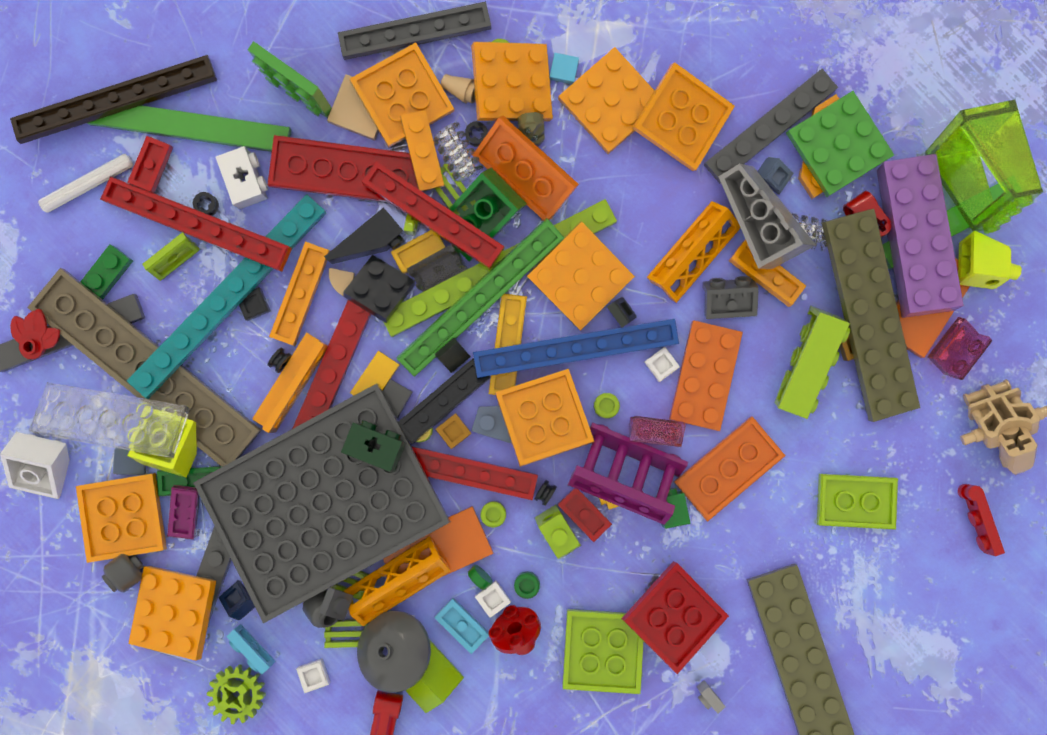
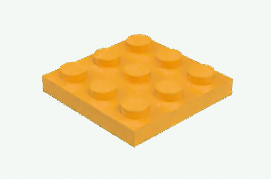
(511, 80)
(400, 87)
(608, 99)
(683, 117)
(580, 276)
(544, 417)
(121, 517)
(172, 612)

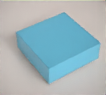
(564, 68)

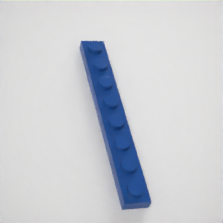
(575, 348)

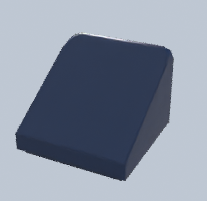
(236, 601)

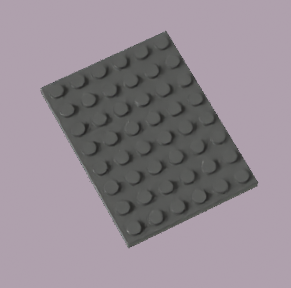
(311, 516)

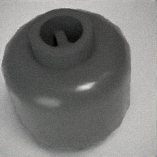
(122, 572)
(311, 608)

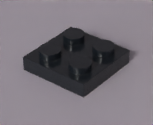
(379, 288)

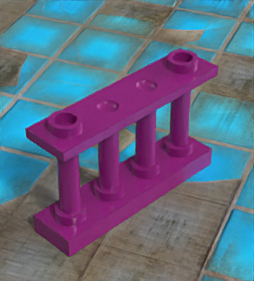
(619, 494)

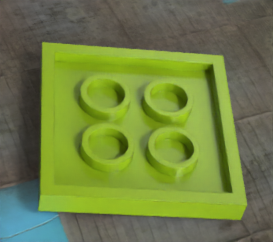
(601, 653)

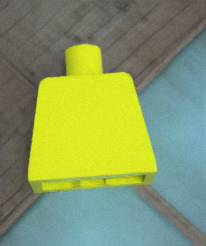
(985, 262)

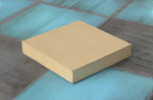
(350, 112)

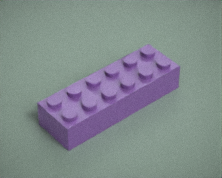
(919, 236)

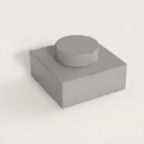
(709, 697)

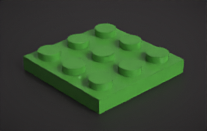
(295, 84)
(840, 143)

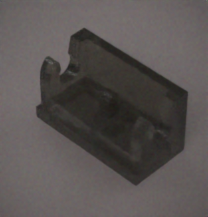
(437, 268)

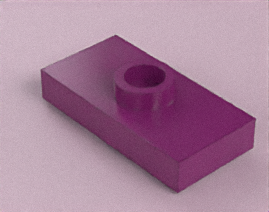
(183, 512)

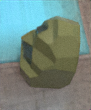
(532, 126)

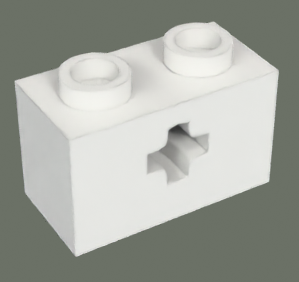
(232, 167)

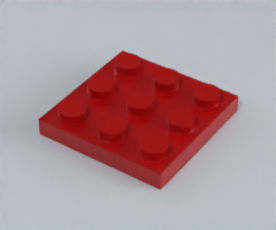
(675, 617)

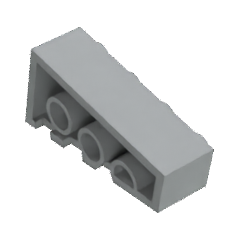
(764, 220)

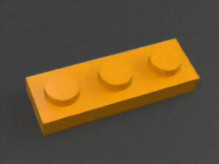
(422, 150)
(775, 281)

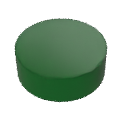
(479, 577)
(527, 585)

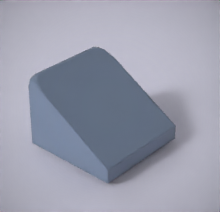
(775, 174)
(125, 465)

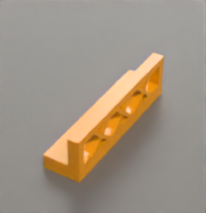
(692, 247)
(290, 383)
(397, 586)

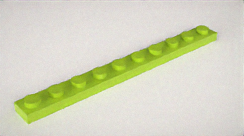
(448, 292)

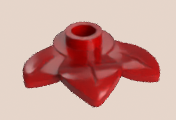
(33, 330)

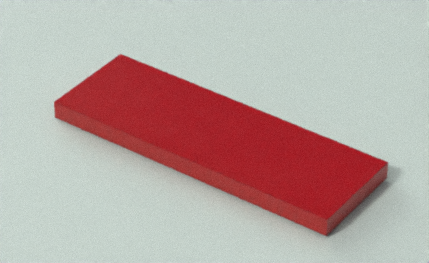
(331, 167)

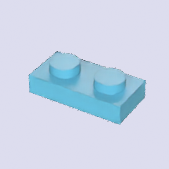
(462, 625)
(245, 643)

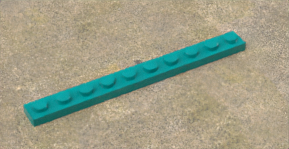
(221, 302)

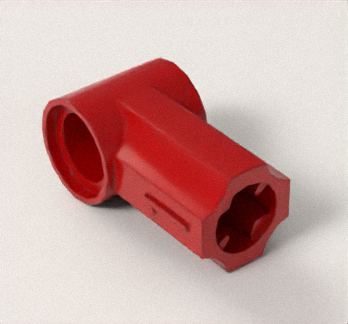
(386, 712)

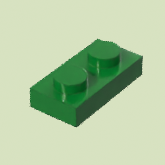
(106, 271)

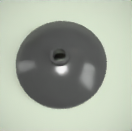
(407, 651)

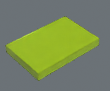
(857, 501)

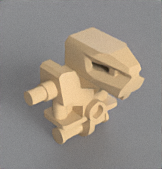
(1004, 424)

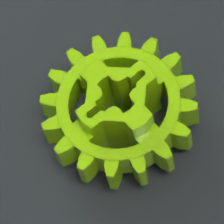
(228, 685)

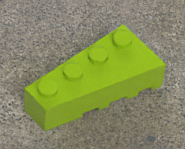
(812, 362)

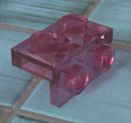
(959, 349)
(656, 431)

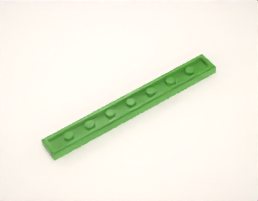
(195, 127)
(480, 296)

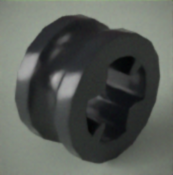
(478, 126)
(198, 201)
(279, 360)
(545, 492)

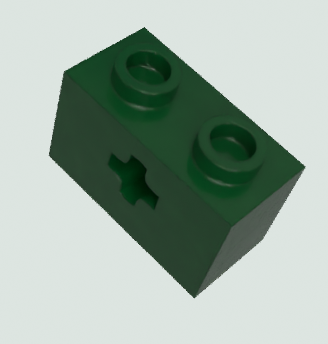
(358, 446)

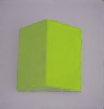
(437, 681)

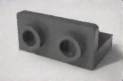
(730, 298)

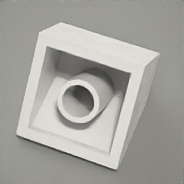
(35, 464)

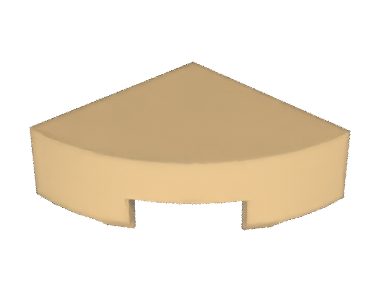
(340, 279)

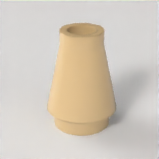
(459, 87)

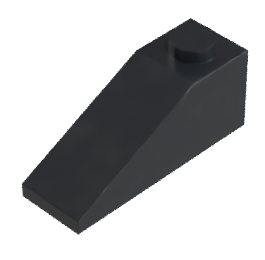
(372, 237)

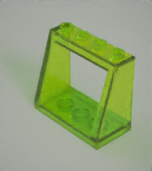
(1001, 141)

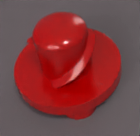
(515, 630)

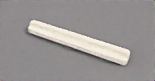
(85, 183)

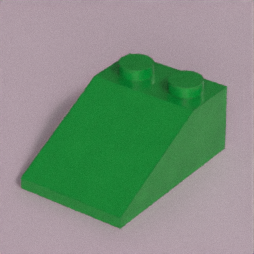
(494, 204)

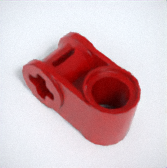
(867, 201)

